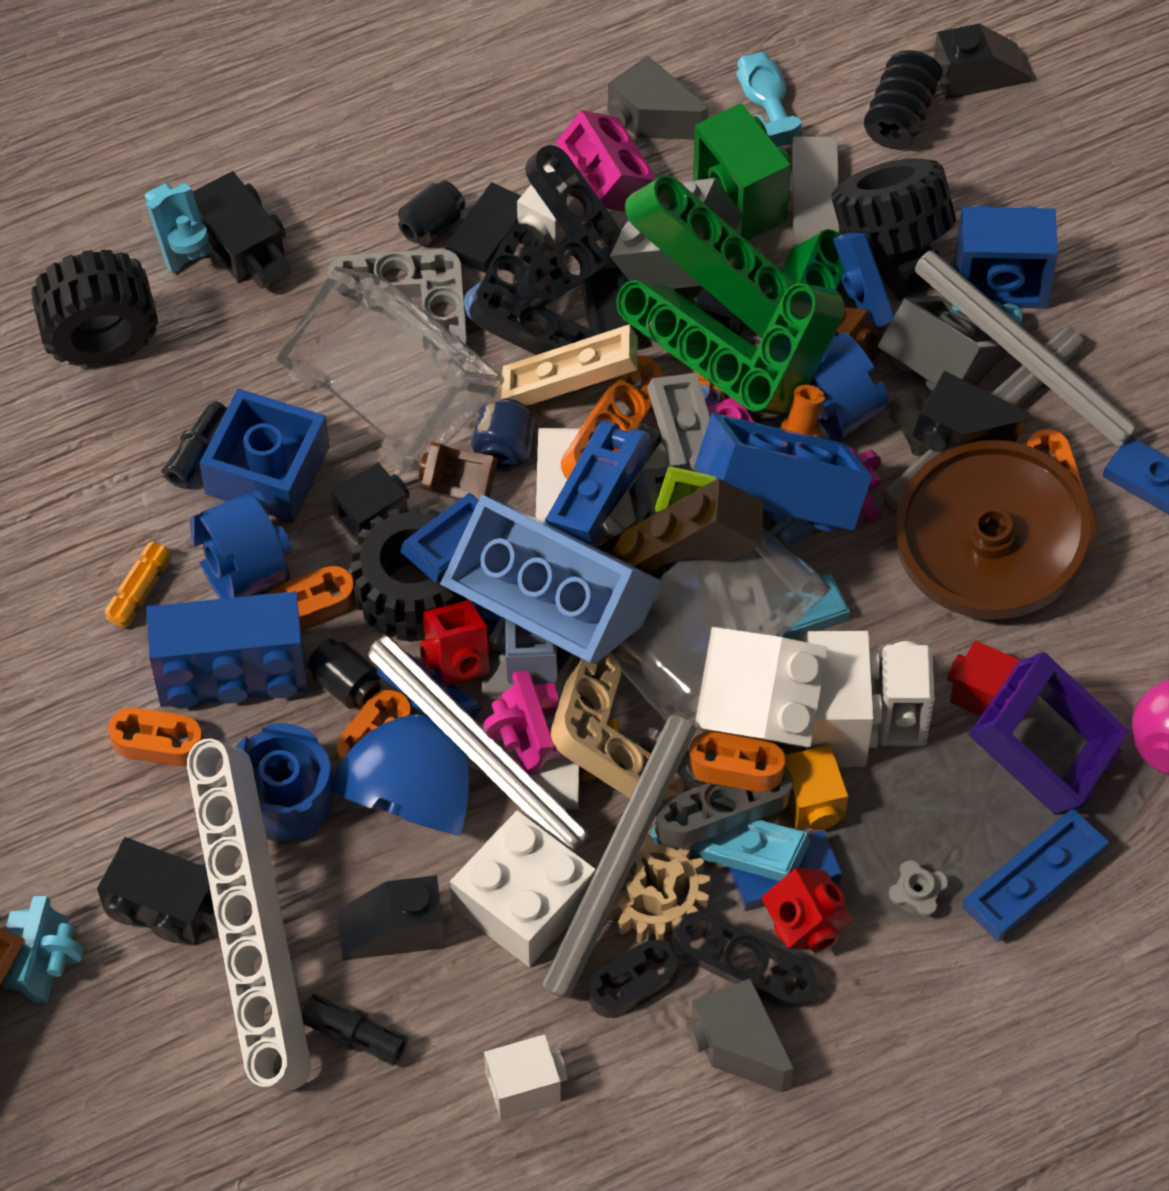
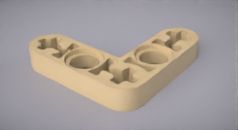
(595, 740)

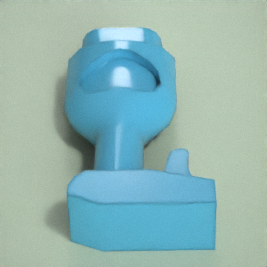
(767, 88)

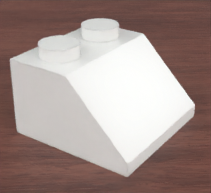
(761, 687)

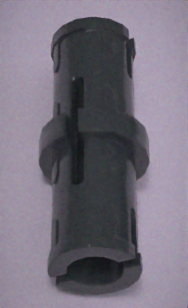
(354, 1029)

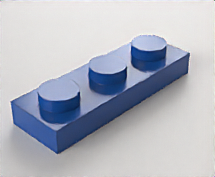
(1035, 875)

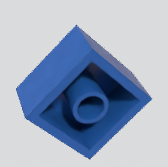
(1008, 253)
(265, 450)

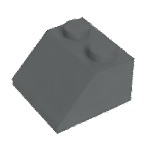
(934, 339)

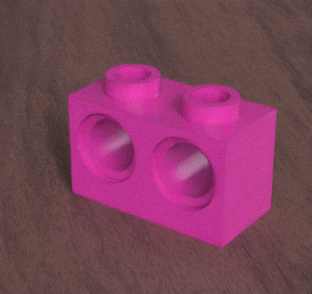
(606, 157)

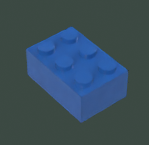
(787, 471)
(227, 649)

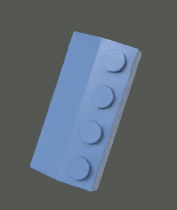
(549, 581)

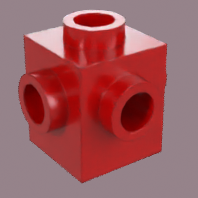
(455, 643)
(807, 910)

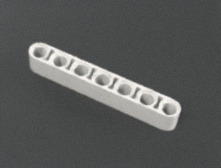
(265, 928)

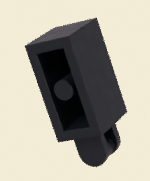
(242, 231)
(158, 893)

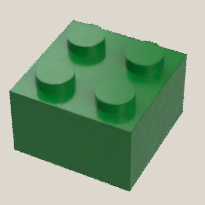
(746, 165)

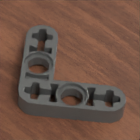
(710, 822)

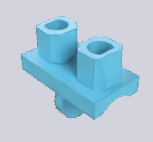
(177, 225)
(45, 951)

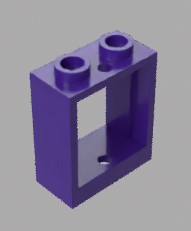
(1103, 733)

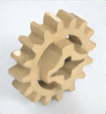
(664, 871)

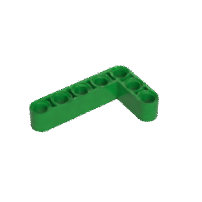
(722, 258)
(753, 377)

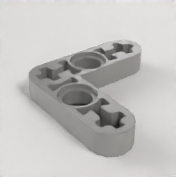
(430, 287)

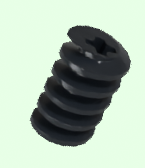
(902, 99)

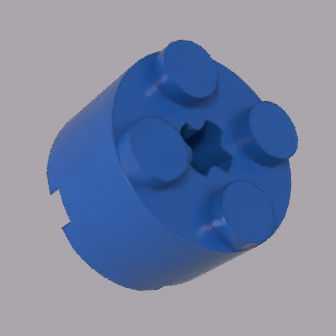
(847, 388)
(241, 547)
(290, 780)

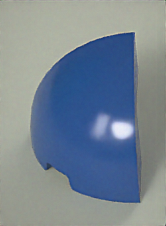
(408, 772)

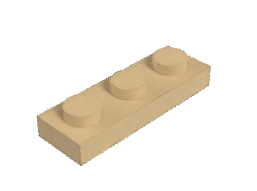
(571, 367)

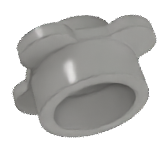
(917, 902)

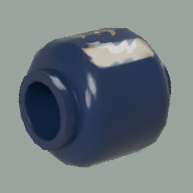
(506, 432)

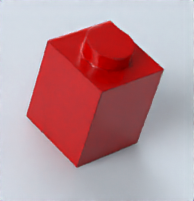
(979, 676)

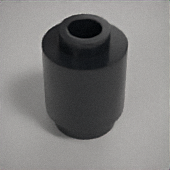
(431, 212)
(344, 673)

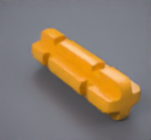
(138, 584)

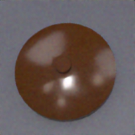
(993, 529)

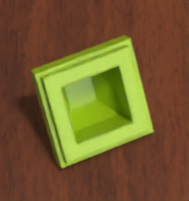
(679, 484)

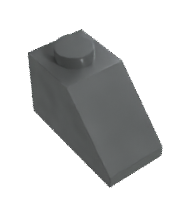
(654, 103)
(740, 1036)

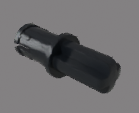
(193, 445)

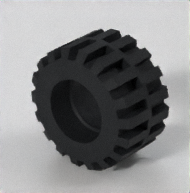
(896, 205)
(94, 308)
(387, 601)

